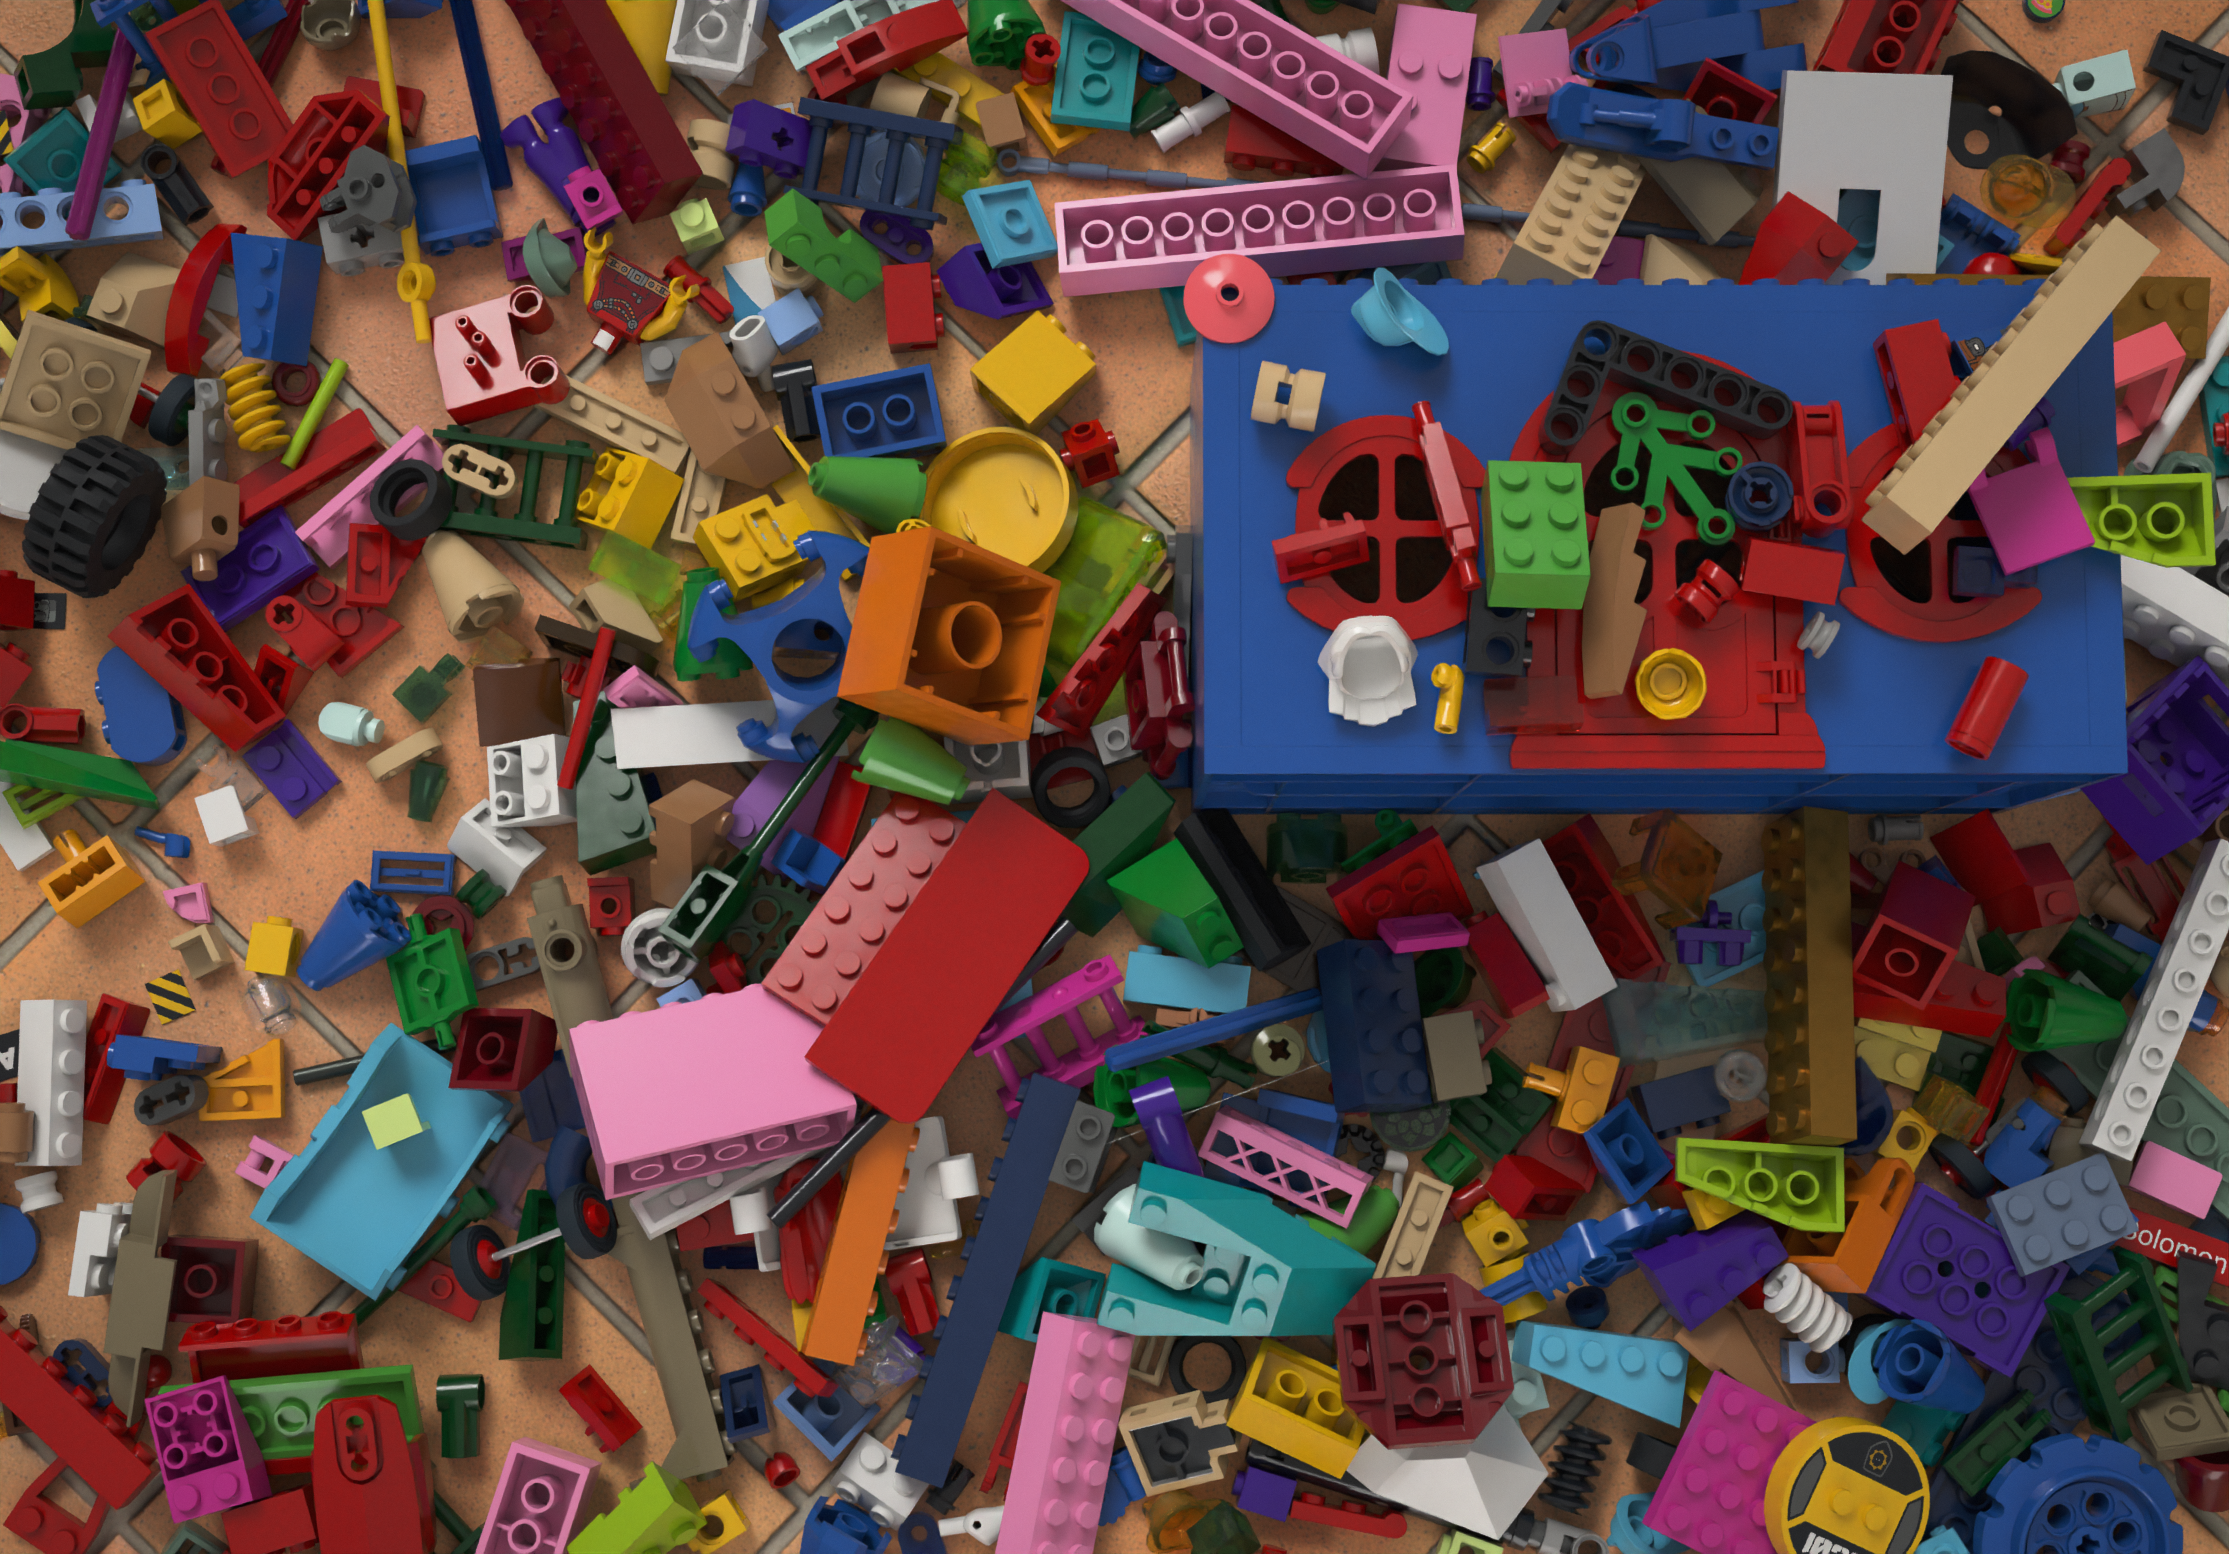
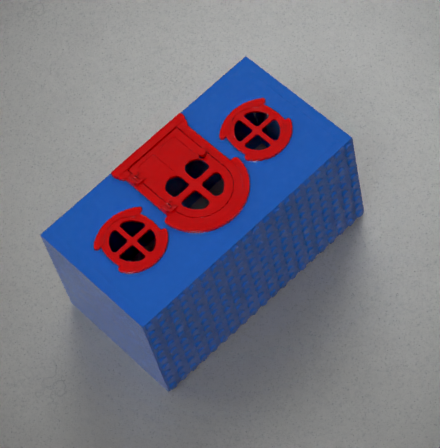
(1776, 723)

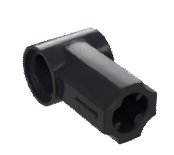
(176, 184)
(794, 390)

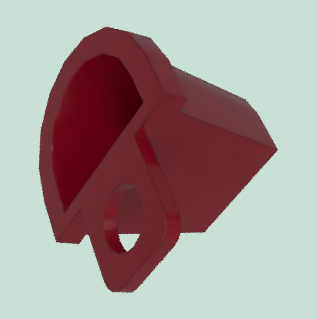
(2204, 1480)

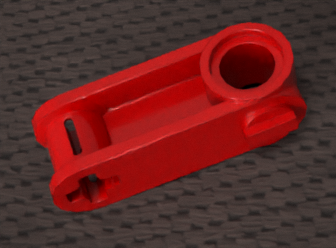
(1819, 468)

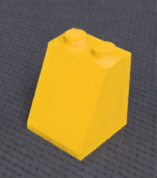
(1033, 372)

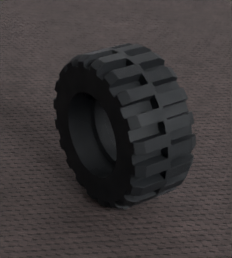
(94, 516)

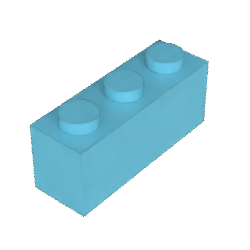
(1184, 983)

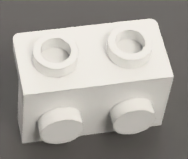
(872, 1483)

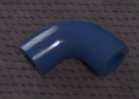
(567, 1162)

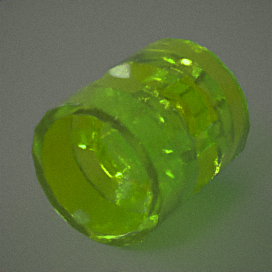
(965, 167)

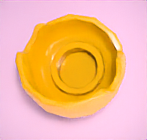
(1671, 684)

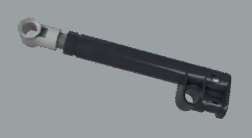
(1546, 1536)

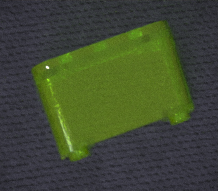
(1096, 575)

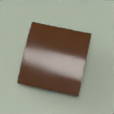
(518, 700)

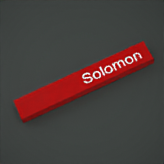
(2162, 1239)

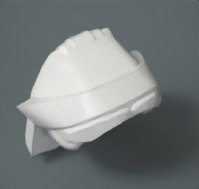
(1369, 669)

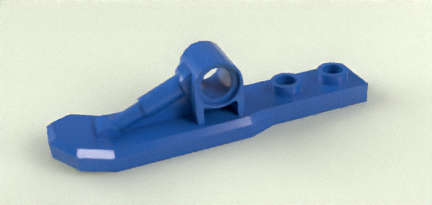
(1656, 128)

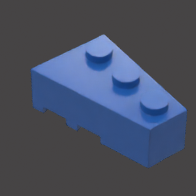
(275, 296)

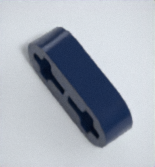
(92, 1361)

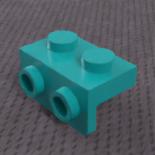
(1923, 1428)

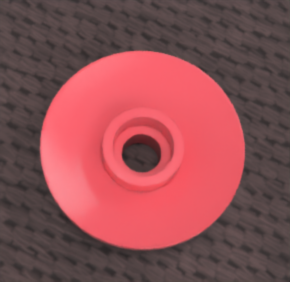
(1222, 319)

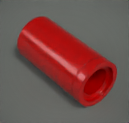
(1987, 708)

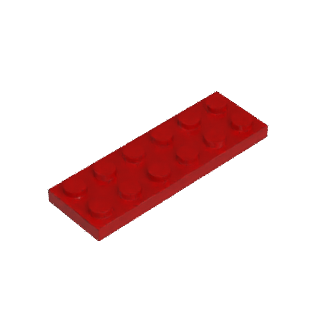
(1585, 1028)

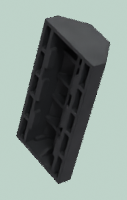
(1240, 882)

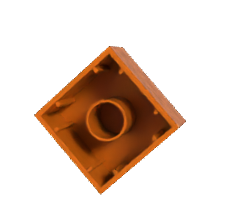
(949, 637)

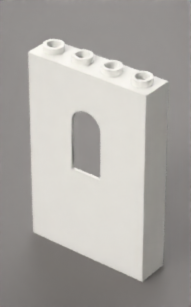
(1869, 136)

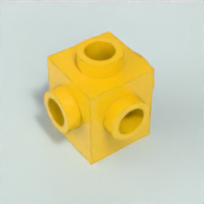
(1494, 1232)

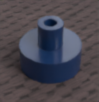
(1587, 1306)

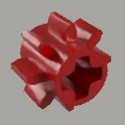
(576, 676)

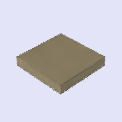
(2182, 1422)

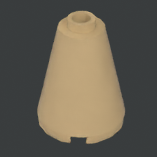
(468, 587)

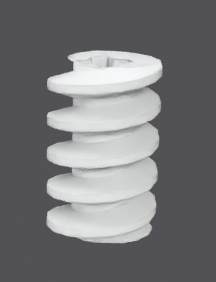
(1805, 1308)

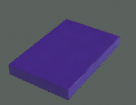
(260, 568)

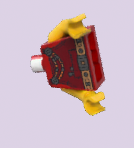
(628, 298)

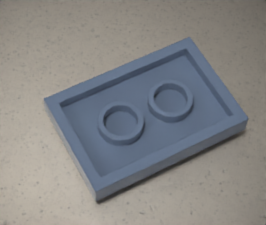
(2062, 1214)

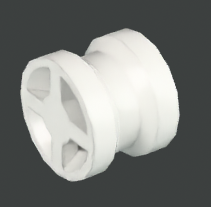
(38, 1192)

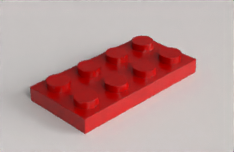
(221, 86)

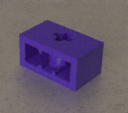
(769, 138)

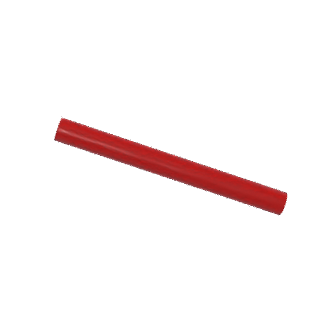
(586, 708)

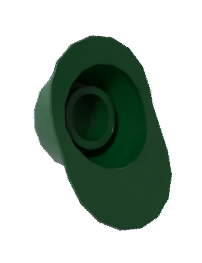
(1442, 979)

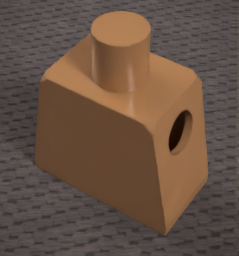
(202, 525)

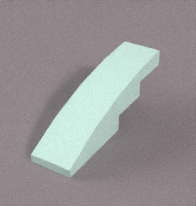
(819, 34)

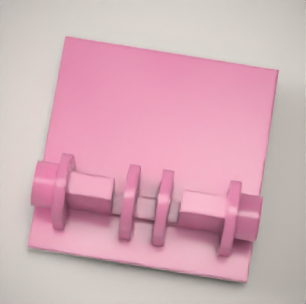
(1534, 69)

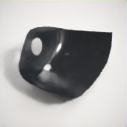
(2033, 110)

